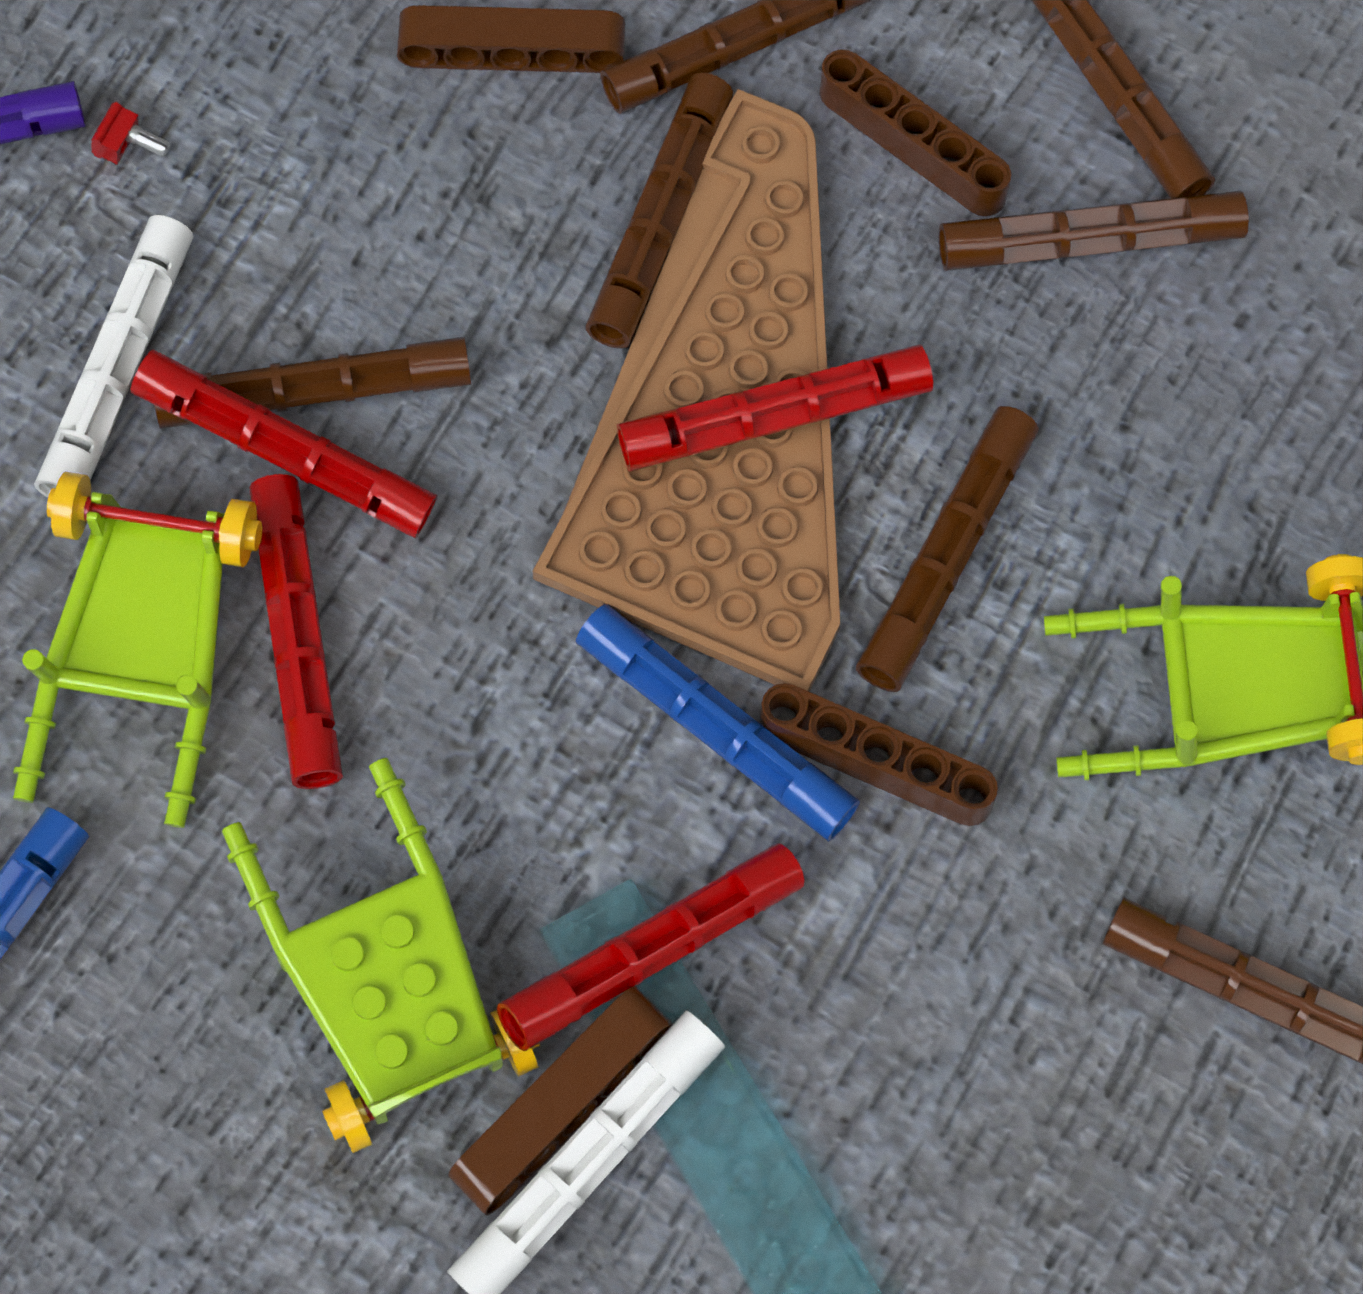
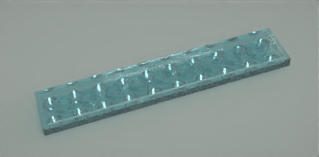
(728, 1136)

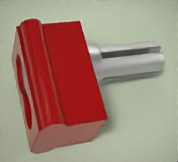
(119, 130)

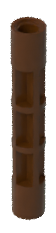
(713, 48)
(1128, 97)
(658, 212)
(1093, 230)
(279, 387)
(947, 549)
(1238, 978)

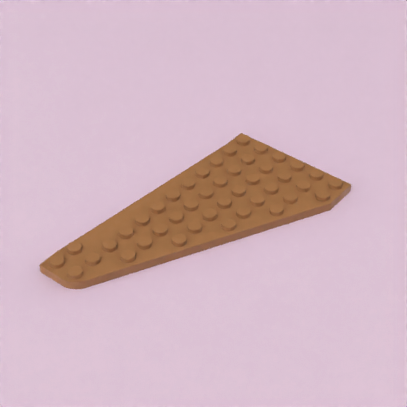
(740, 538)

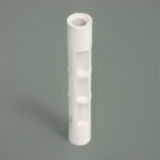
(117, 352)
(587, 1157)

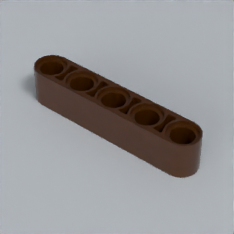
(510, 38)
(921, 152)
(890, 775)
(559, 1101)

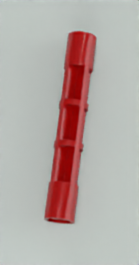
(775, 407)
(283, 443)
(296, 634)
(649, 946)

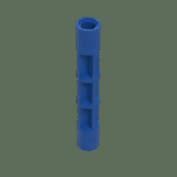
(717, 722)
(35, 870)

